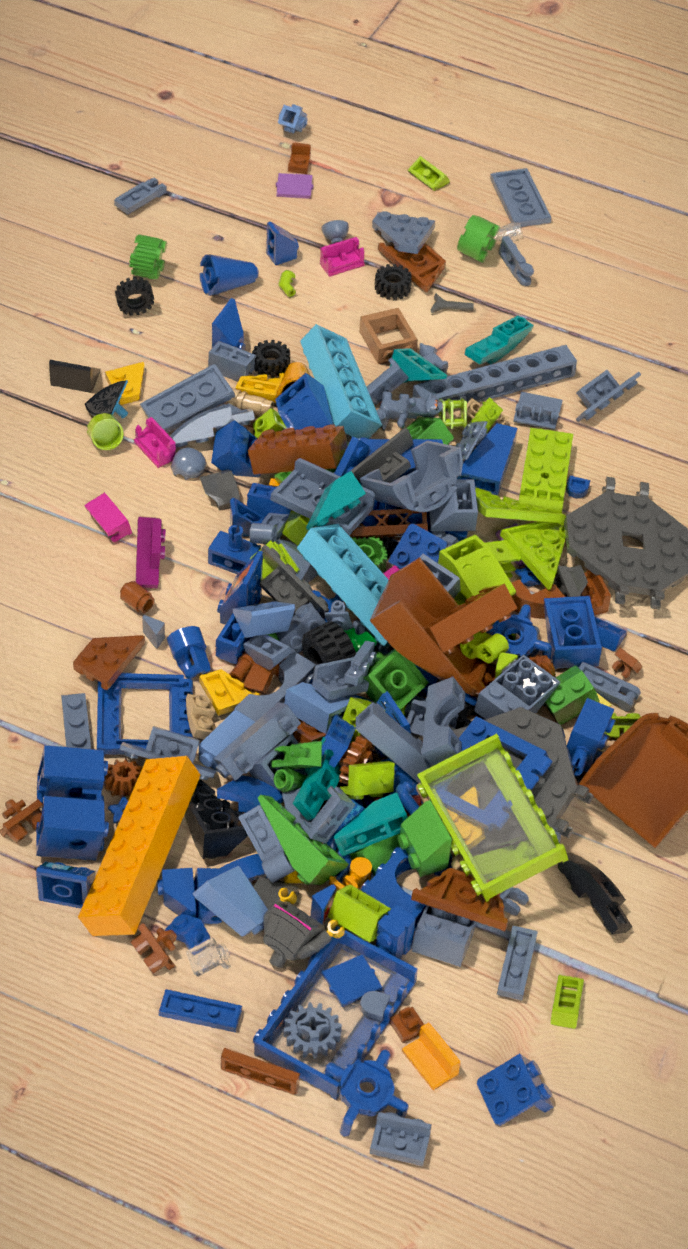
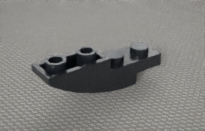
(604, 896)

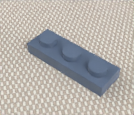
(76, 721)
(517, 963)

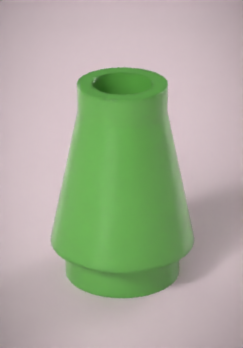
(288, 779)

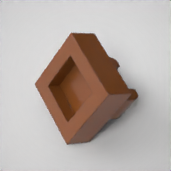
(628, 661)
(406, 1024)

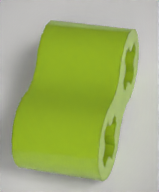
(485, 646)

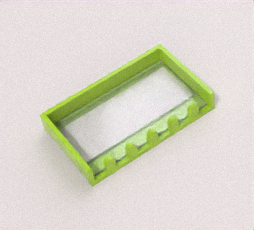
(491, 817)

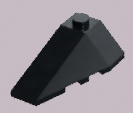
(213, 823)

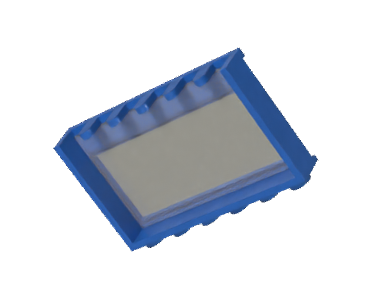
(357, 1030)

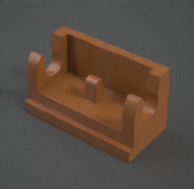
(598, 593)

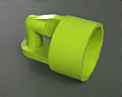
(105, 431)

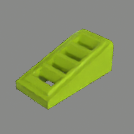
(563, 1015)

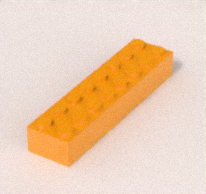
(139, 847)

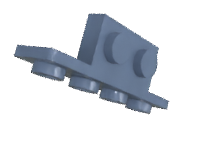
(599, 392)
(166, 744)

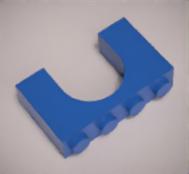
(386, 889)

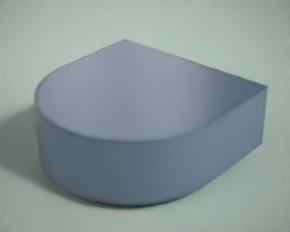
(374, 1004)

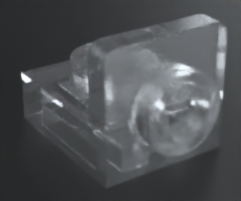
(208, 956)

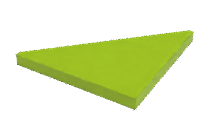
(509, 508)
(539, 547)

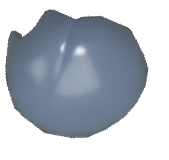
(188, 463)

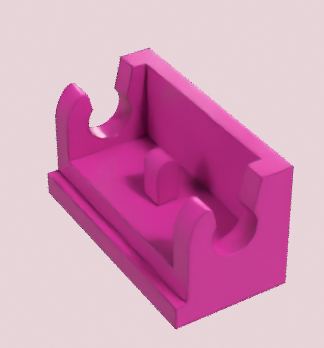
(342, 256)
(155, 443)
(109, 517)

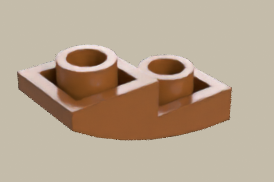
(260, 678)

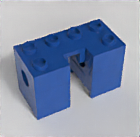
(73, 803)

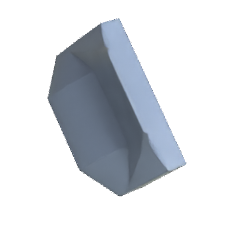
(267, 651)

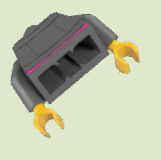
(293, 932)

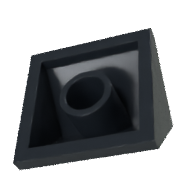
(73, 376)

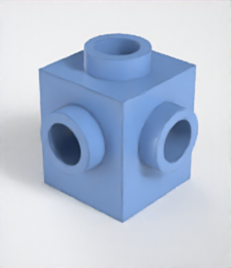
(293, 118)

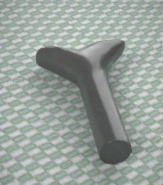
(443, 304)

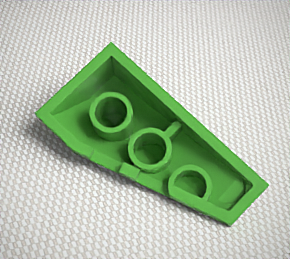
(430, 429)
(307, 856)

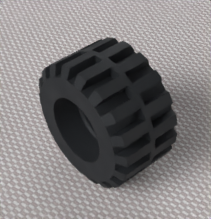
(327, 644)

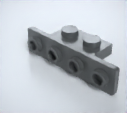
(387, 458)
(286, 587)

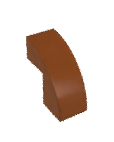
(535, 600)

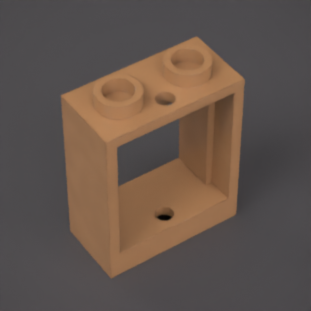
(382, 322)

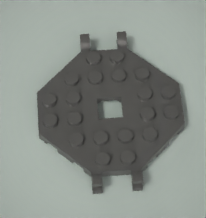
(596, 538)
(558, 784)

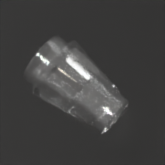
(512, 230)

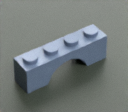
(292, 671)
(442, 704)

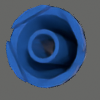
(225, 274)

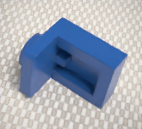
(189, 930)

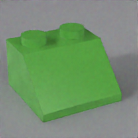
(397, 676)
(570, 695)
(425, 840)

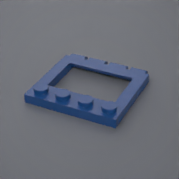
(110, 707)
(535, 760)

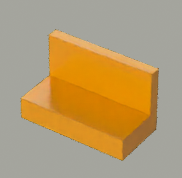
(432, 1057)

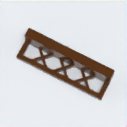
(388, 530)

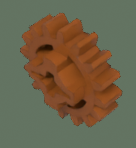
(356, 753)

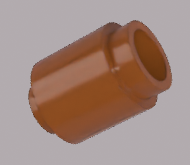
(137, 597)

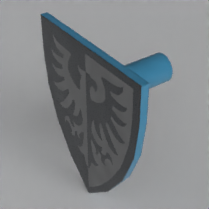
(108, 400)

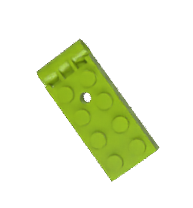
(546, 469)

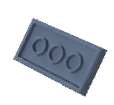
(520, 197)
(188, 398)

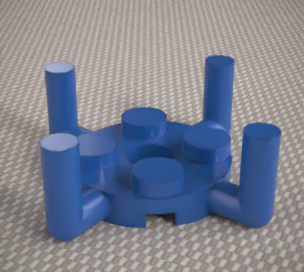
(521, 625)
(363, 1102)

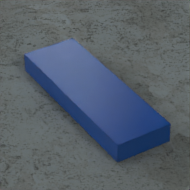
(200, 1010)

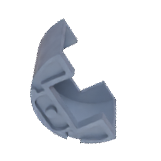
(428, 485)

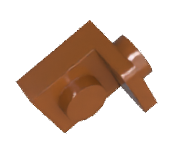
(300, 158)

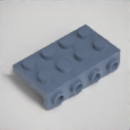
(304, 489)

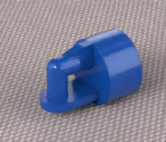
(189, 644)

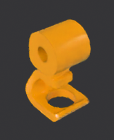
(359, 873)

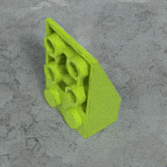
(474, 565)

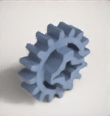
(312, 1030)

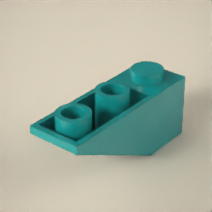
(336, 497)

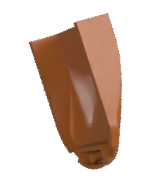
(409, 604)
(645, 776)

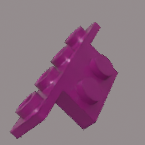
(149, 551)

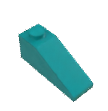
(416, 366)
(374, 824)

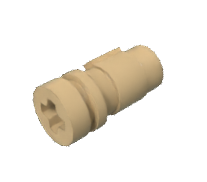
(255, 403)

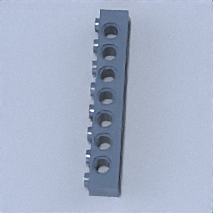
(503, 377)

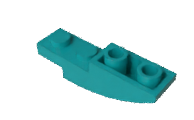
(500, 342)
(315, 786)

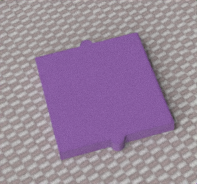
(294, 185)

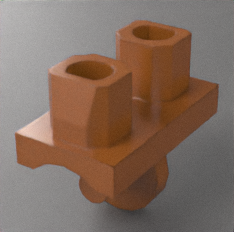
(13, 826)
(147, 940)

